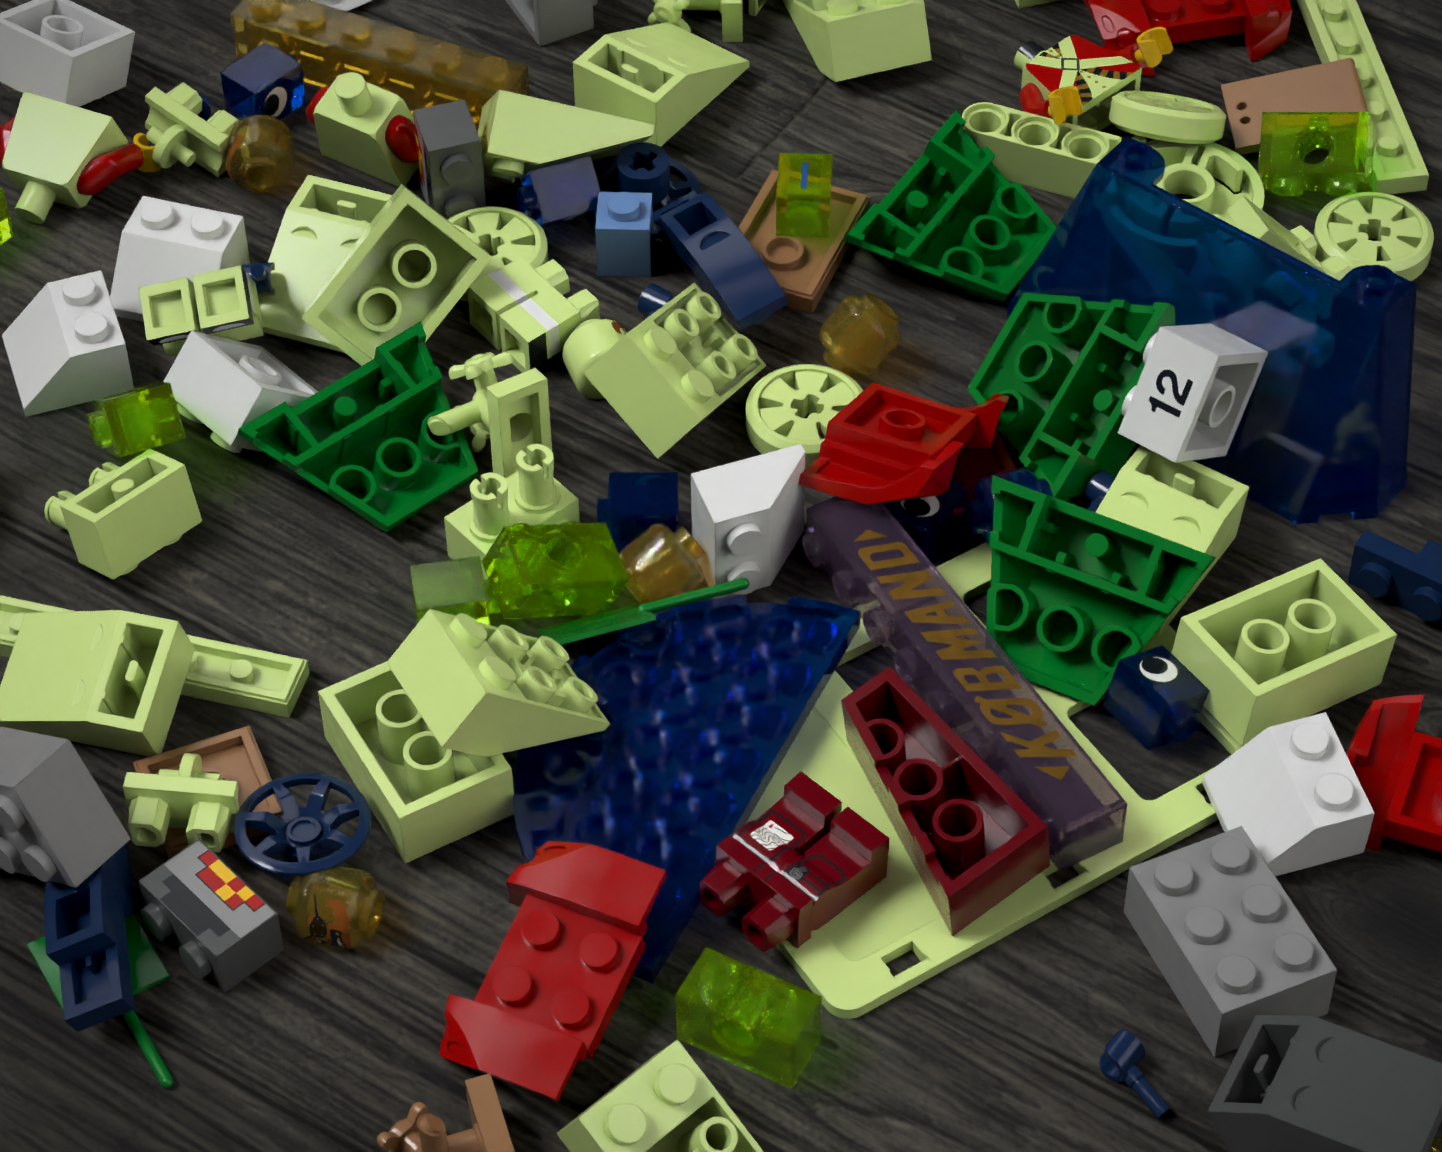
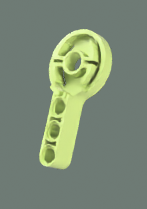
(1062, 156)

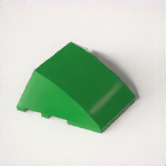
(957, 219)
(1066, 383)
(371, 436)
(1078, 589)

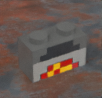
(449, 158)
(210, 916)

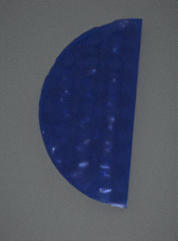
(692, 741)

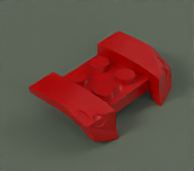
(1261, 21)
(898, 445)
(1399, 773)
(556, 967)

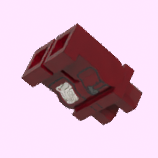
(795, 866)

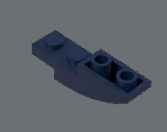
(720, 258)
(1400, 575)
(90, 941)

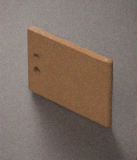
(1308, 89)

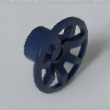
(647, 169)
(305, 835)

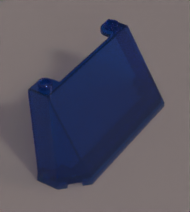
(1337, 377)

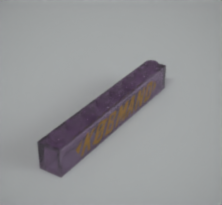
(964, 674)

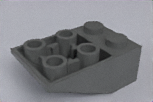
(1325, 1090)

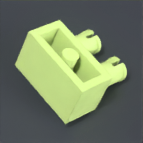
(496, 502)
(127, 512)

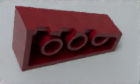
(946, 804)

